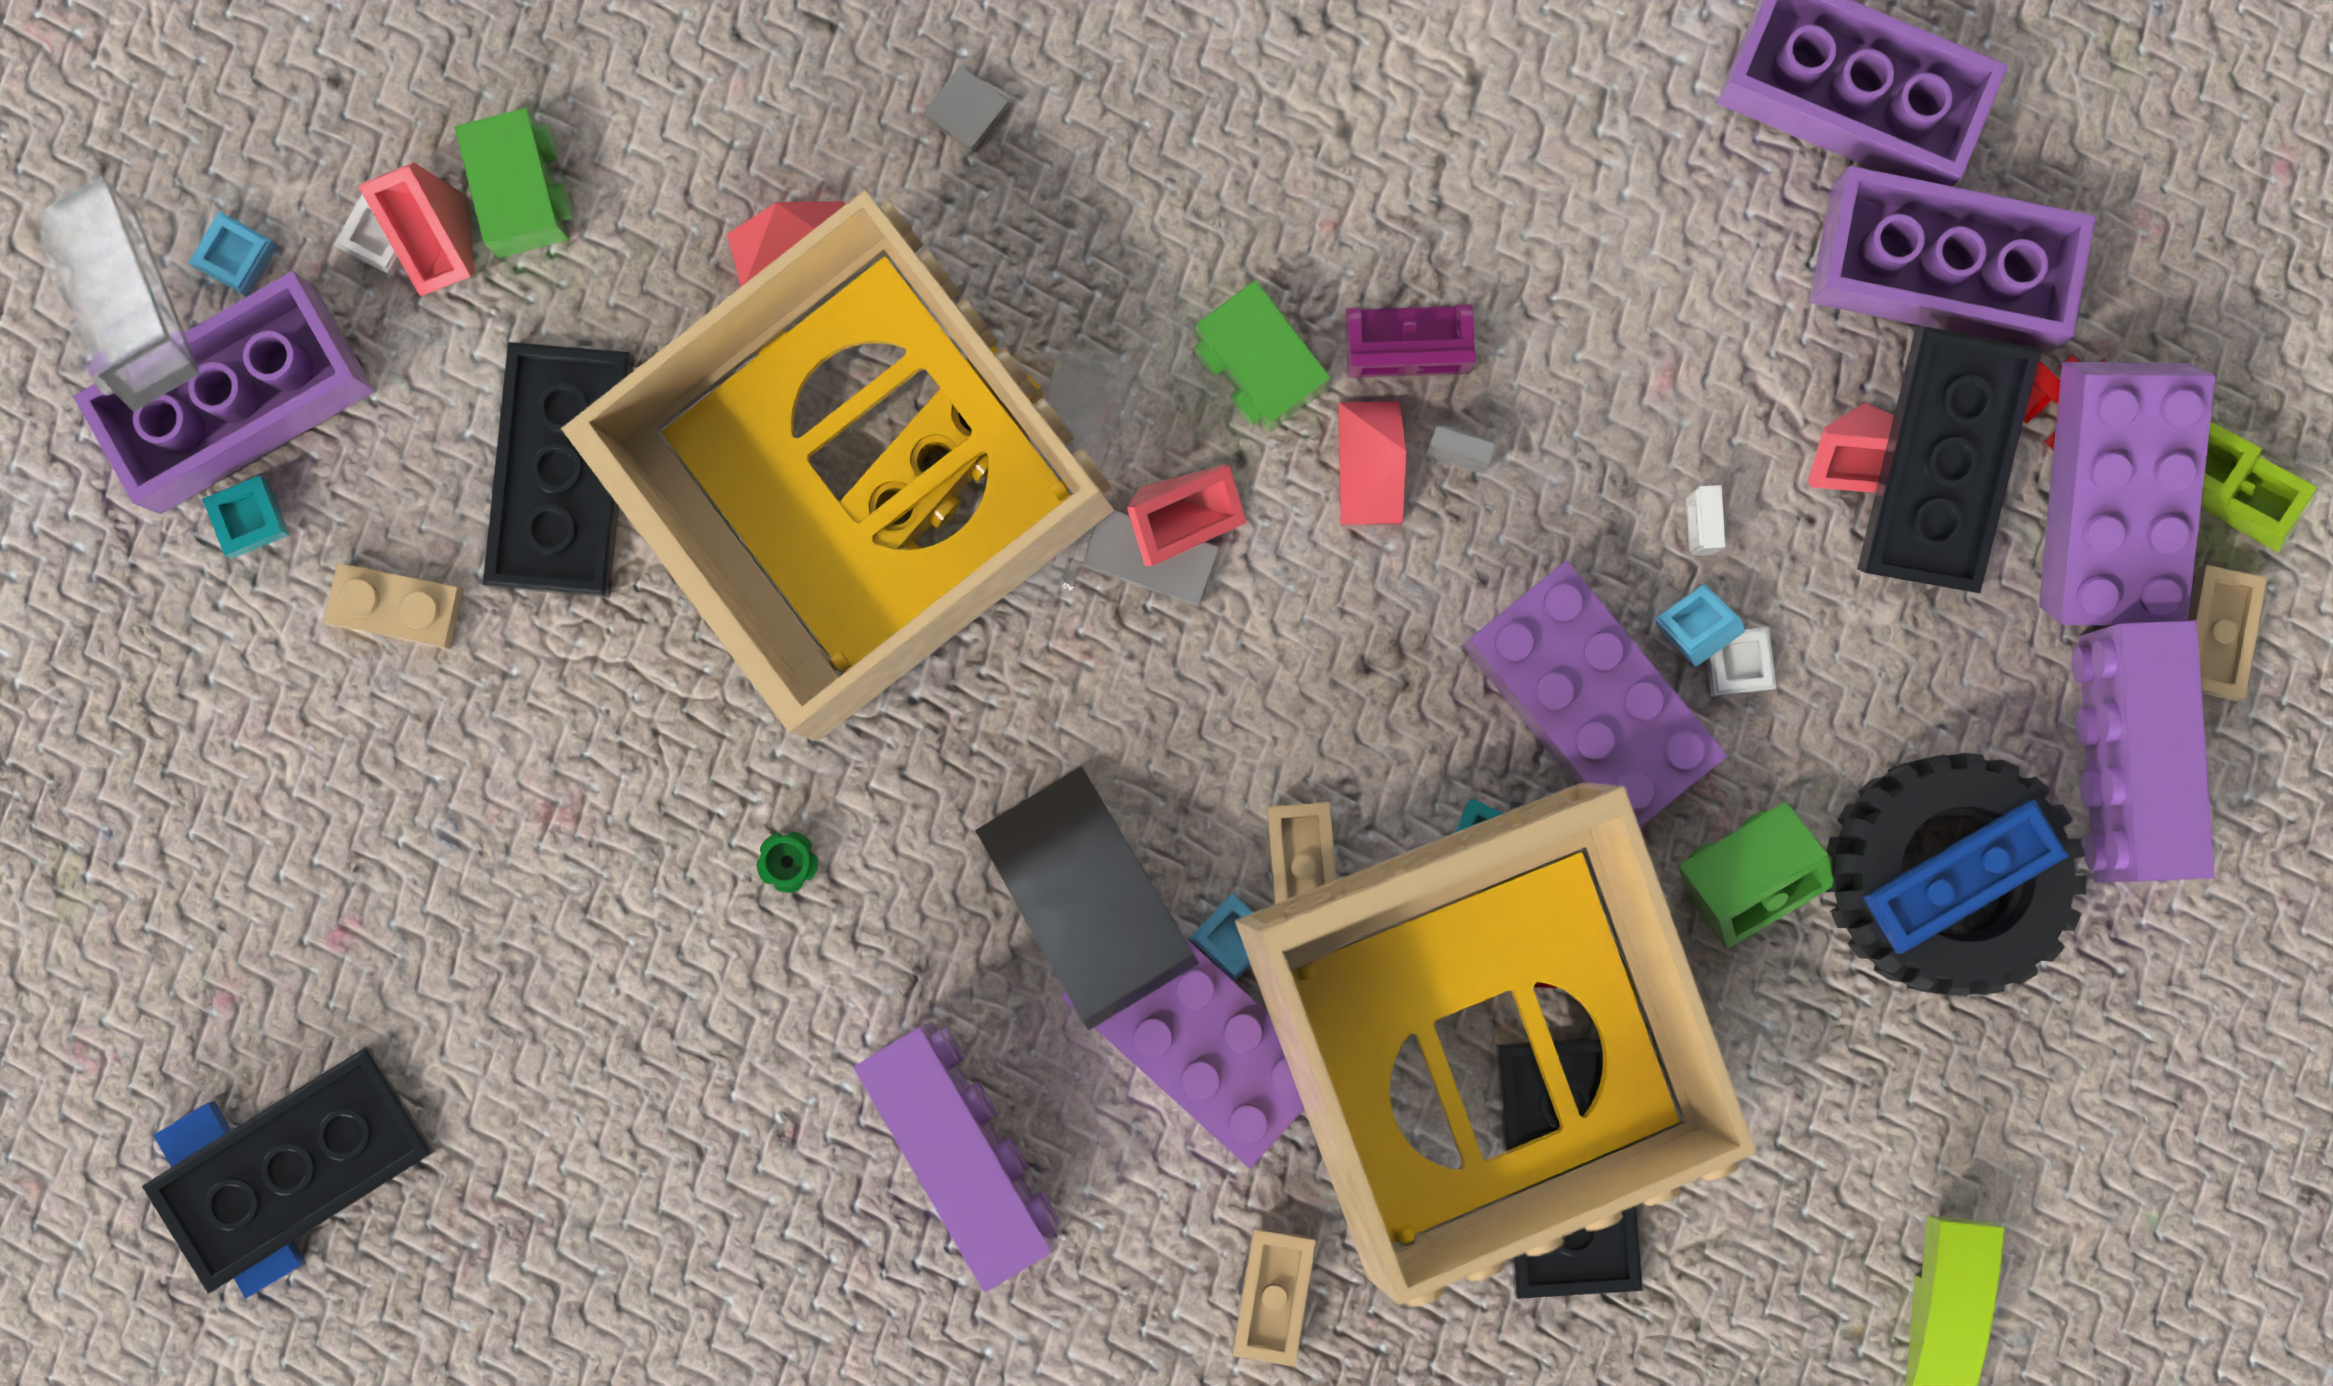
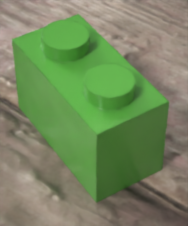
(514, 182)
(1259, 357)
(1756, 874)

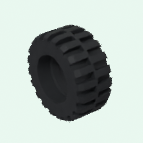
(1872, 851)

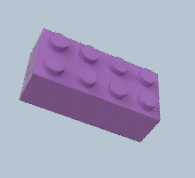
(1863, 86)
(1952, 259)
(265, 378)
(2125, 492)
(1593, 694)
(2144, 753)
(1212, 1056)
(958, 1154)

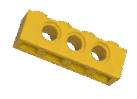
(933, 428)

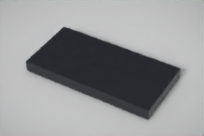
(1948, 459)
(548, 508)
(1086, 898)
(288, 1169)
(1588, 1259)

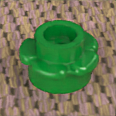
(770, 862)

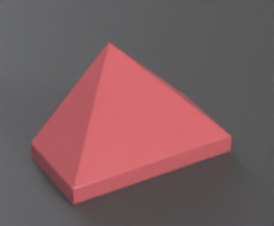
(424, 224)
(774, 232)
(1852, 451)
(1371, 463)
(1184, 512)

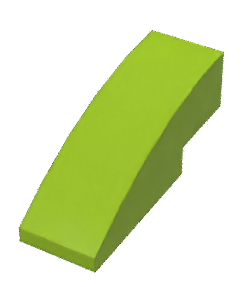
(2252, 491)
(1954, 1302)

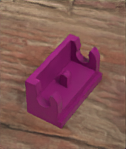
(1410, 341)

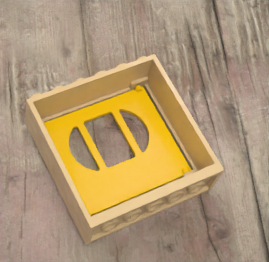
(862, 601)
(1356, 1005)

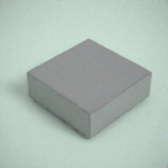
(966, 109)
(1460, 448)

